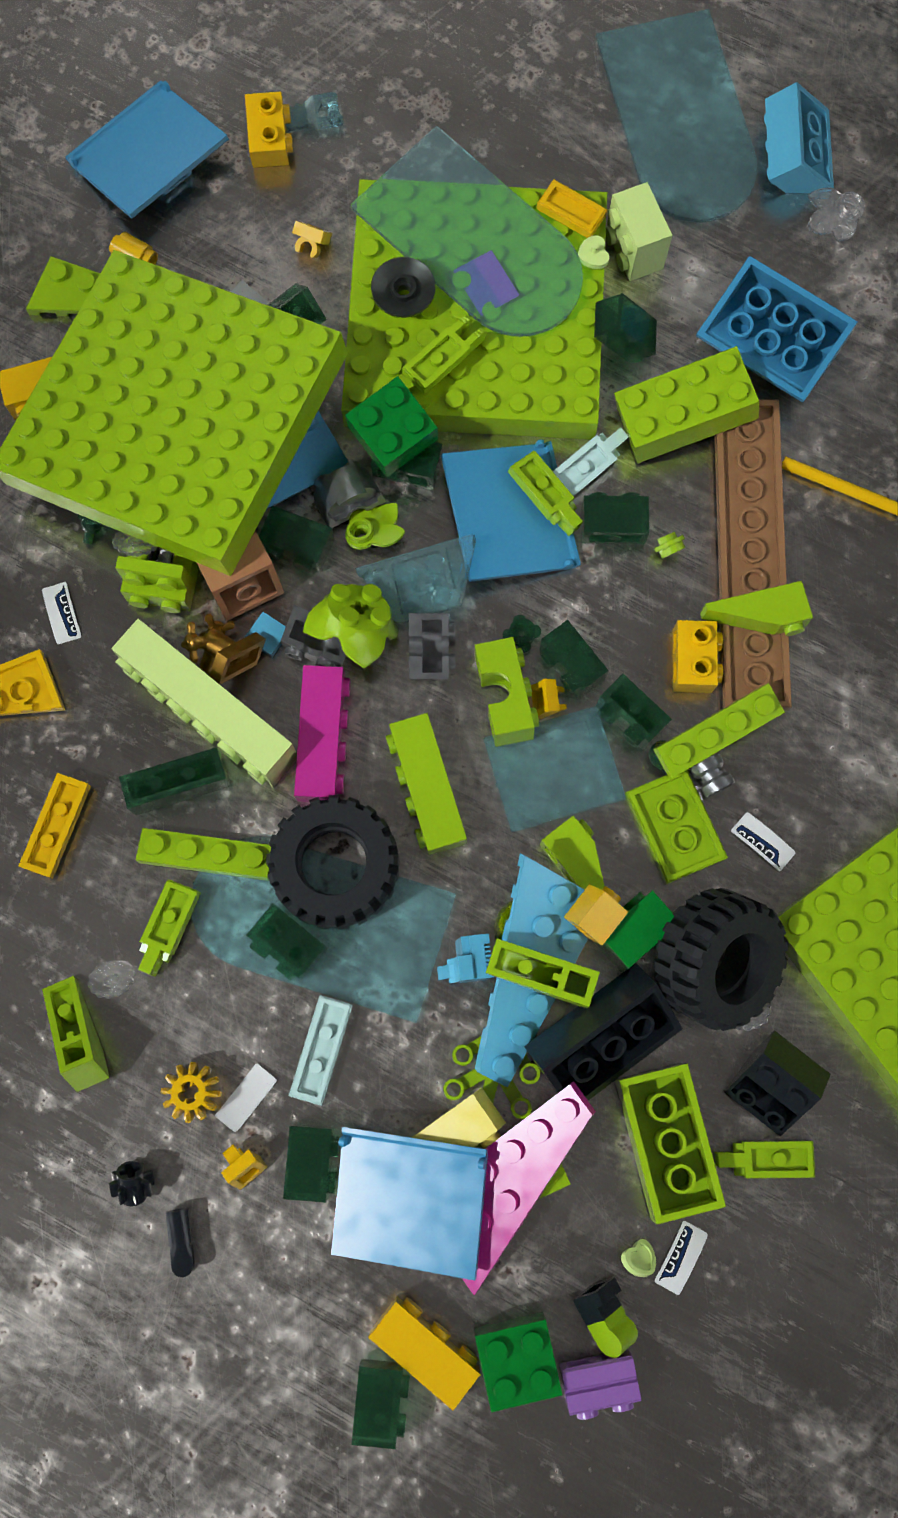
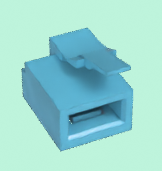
(470, 961)

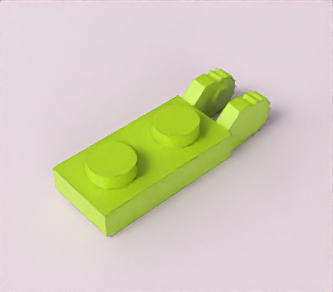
(442, 355)

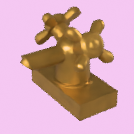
(221, 654)

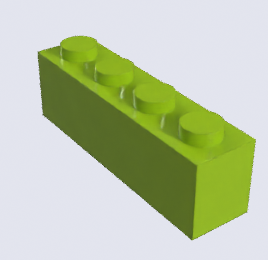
(427, 784)

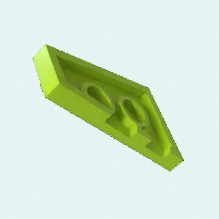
(61, 288)

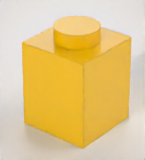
(596, 913)

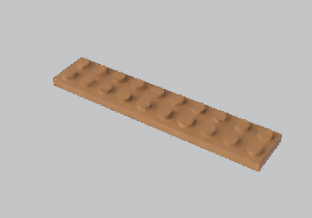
(751, 549)

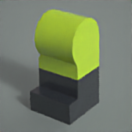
(606, 1317)

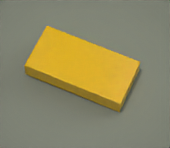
(571, 209)

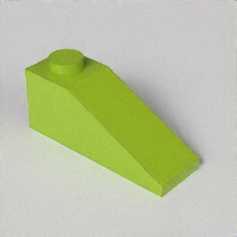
(765, 611)
(575, 853)
(543, 973)
(74, 1035)

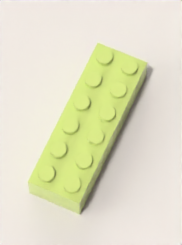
(205, 702)

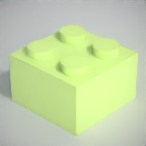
(638, 232)

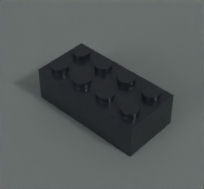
(608, 1038)

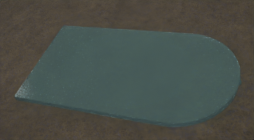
(681, 115)
(475, 238)
(370, 964)

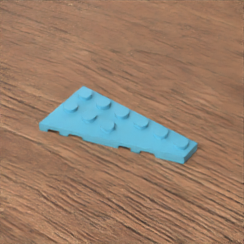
(537, 924)

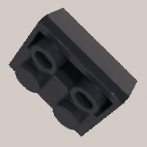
(778, 1083)

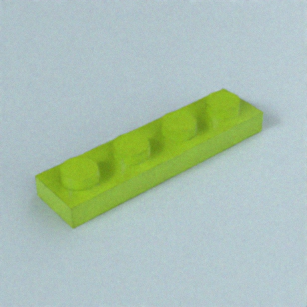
(718, 730)
(203, 854)

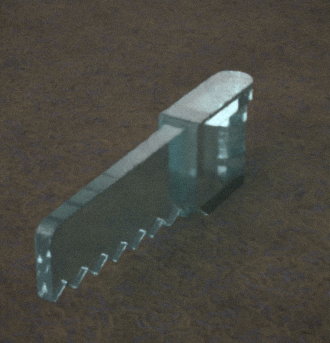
(306, 114)

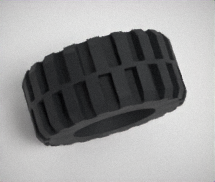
(320, 819)
(694, 946)

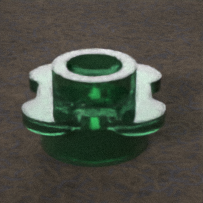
(531, 632)

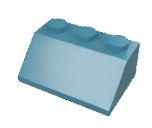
(798, 141)

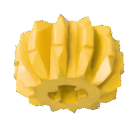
(180, 1086)

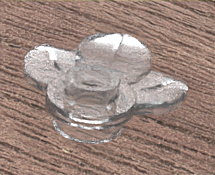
(832, 215)

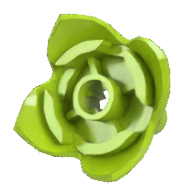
(356, 618)

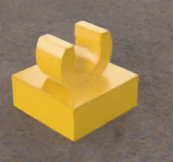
(310, 234)
(545, 698)
(242, 1167)

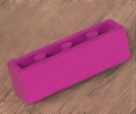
(321, 732)

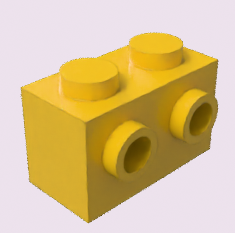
(267, 129)
(696, 656)

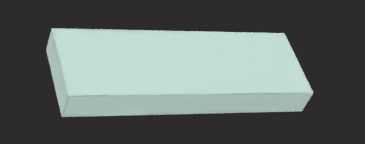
(320, 1050)

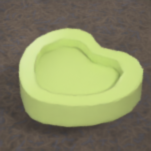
(593, 253)
(639, 1259)

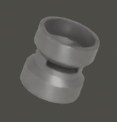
(713, 777)

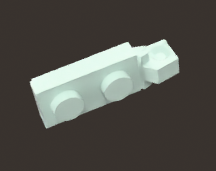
(590, 461)

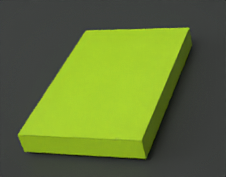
(676, 826)

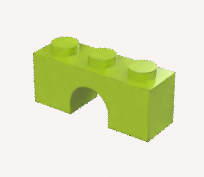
(501, 665)

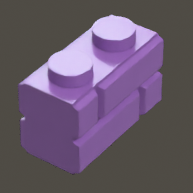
(600, 1384)

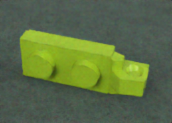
(546, 492)
(166, 925)
(769, 1159)

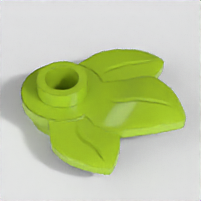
(377, 524)

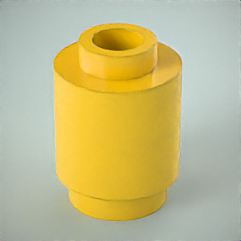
(134, 247)

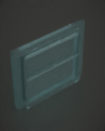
(557, 772)

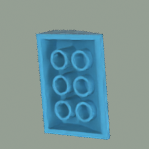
(777, 328)

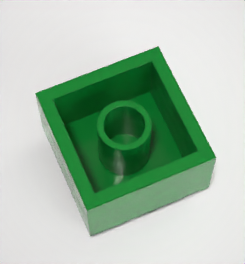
(392, 426)
(637, 931)
(517, 1361)

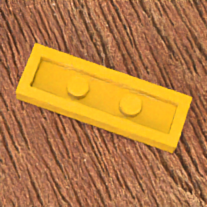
(54, 825)

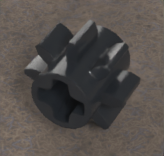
(131, 1183)

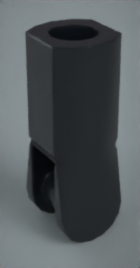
(180, 1241)

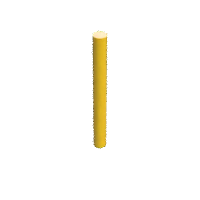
(840, 485)

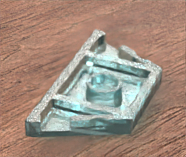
(423, 579)

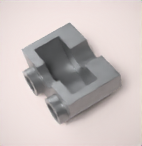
(344, 492)
(303, 645)
(430, 646)

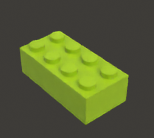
(687, 404)
(670, 1143)

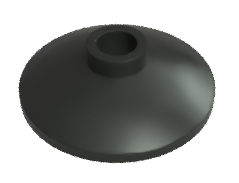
(400, 275)

